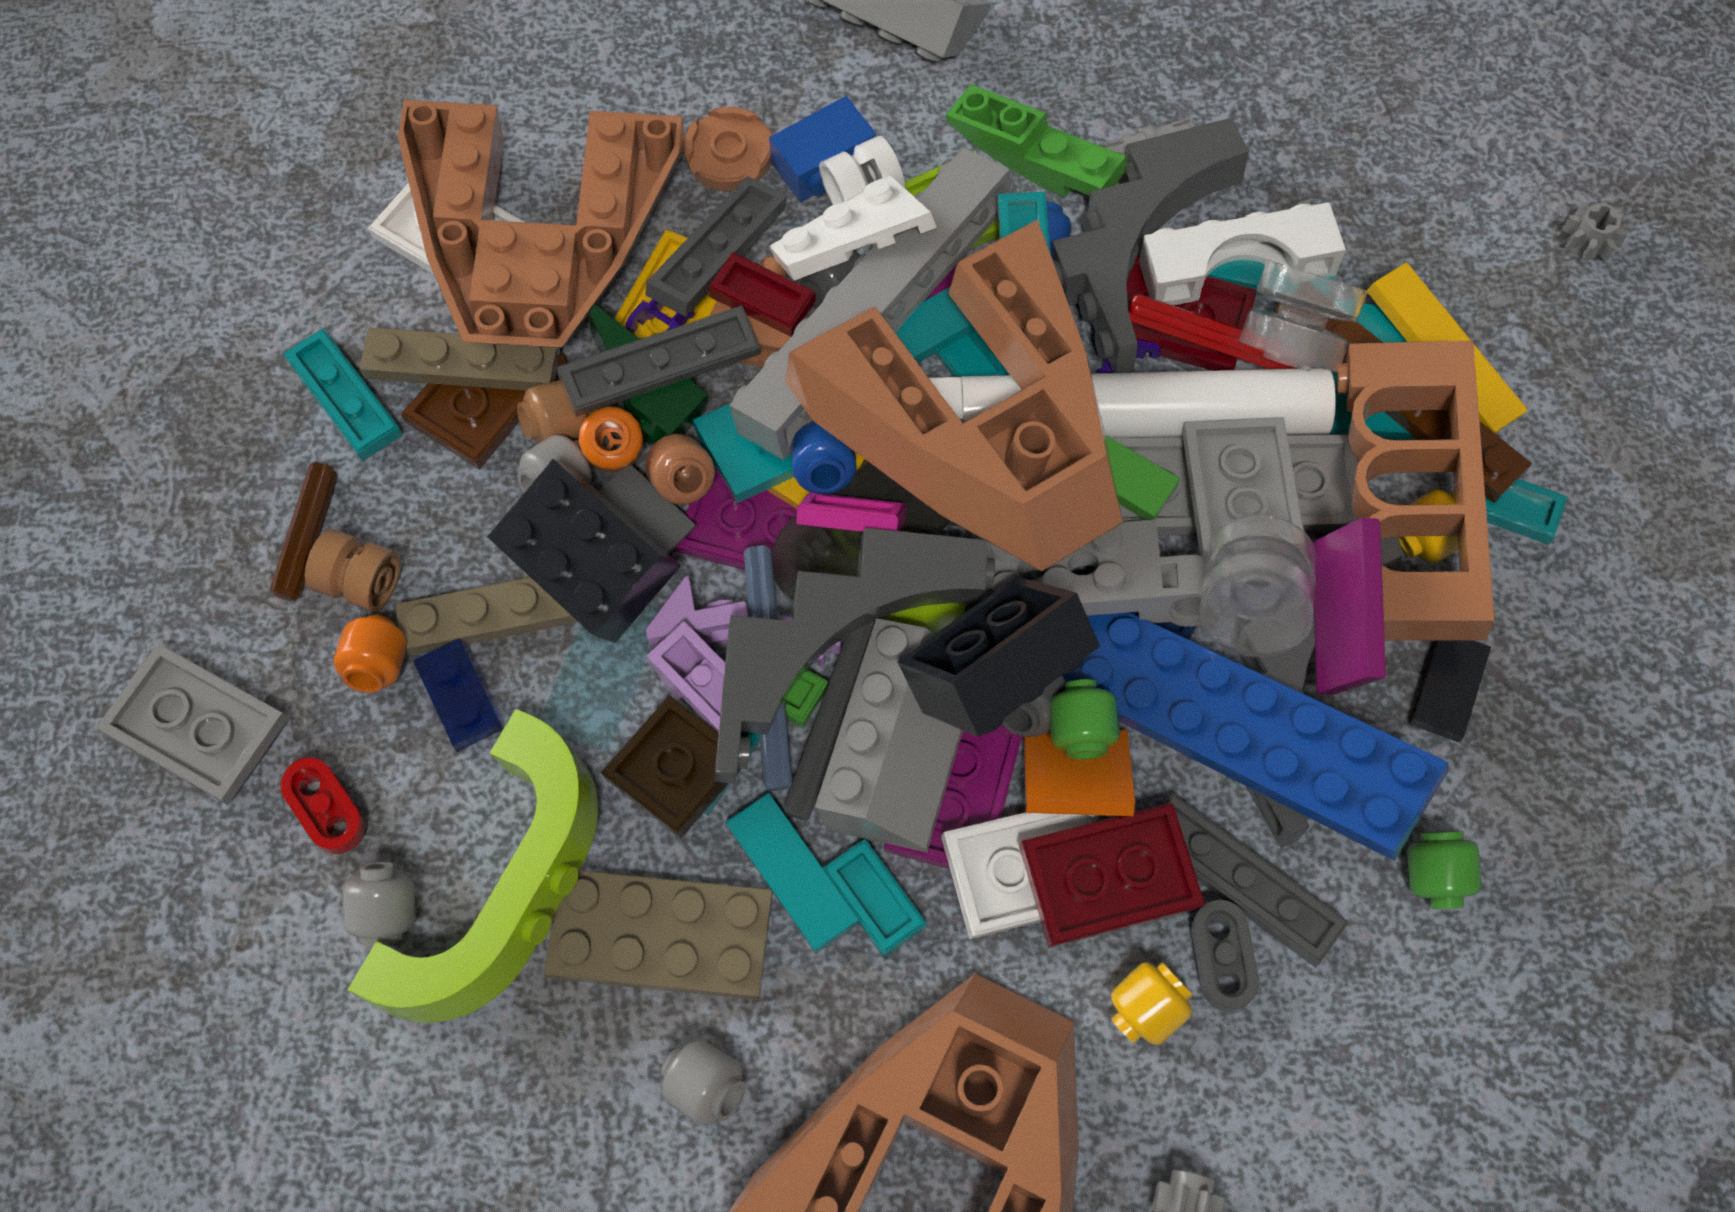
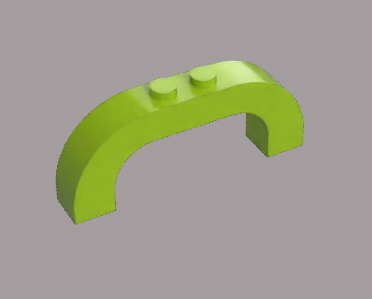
(521, 903)

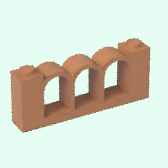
(1424, 378)

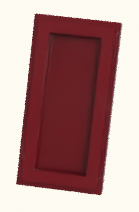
(762, 294)

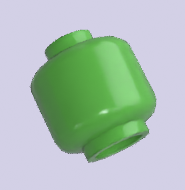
(1084, 720)
(1444, 868)

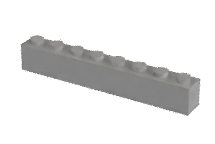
(890, 279)

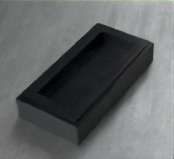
(1450, 687)

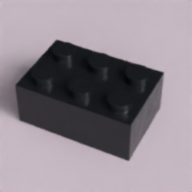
(583, 551)
(999, 655)

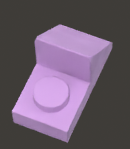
(708, 623)
(691, 672)

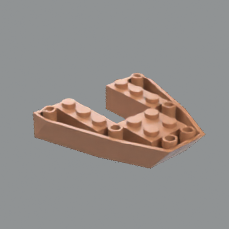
(522, 277)
(1022, 472)
(968, 1071)

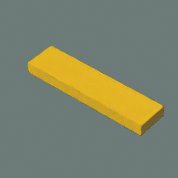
(1424, 319)

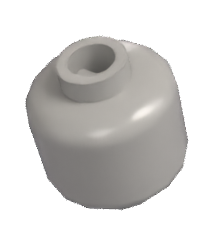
(557, 448)
(379, 904)
(702, 1082)

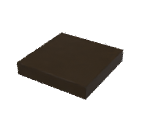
(669, 767)

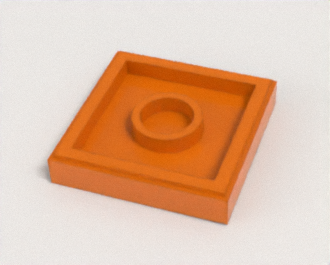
(1077, 786)

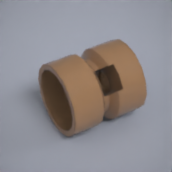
(345, 567)

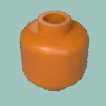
(602, 424)
(370, 653)

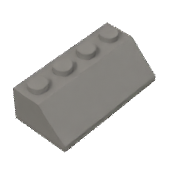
(935, 26)
(888, 755)

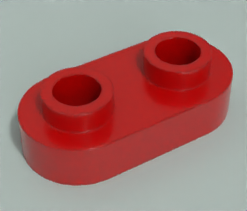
(324, 808)

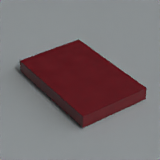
(1218, 301)
(1111, 875)

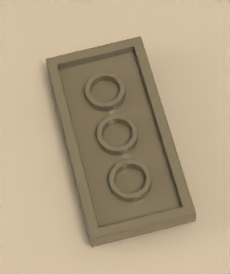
(661, 935)

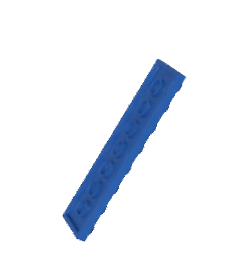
(1263, 733)

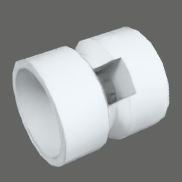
(844, 175)

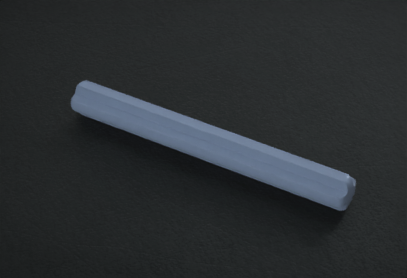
(762, 604)

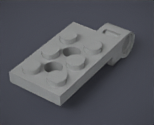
(1126, 576)

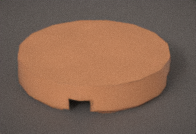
(727, 148)

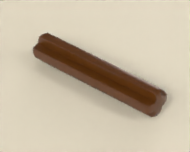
(303, 531)

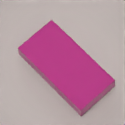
(850, 513)

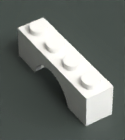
(1182, 258)

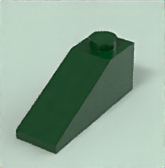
(660, 411)

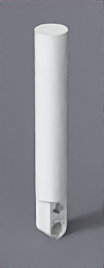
(1163, 401)

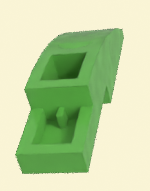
(1026, 144)

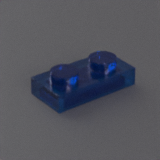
(458, 695)

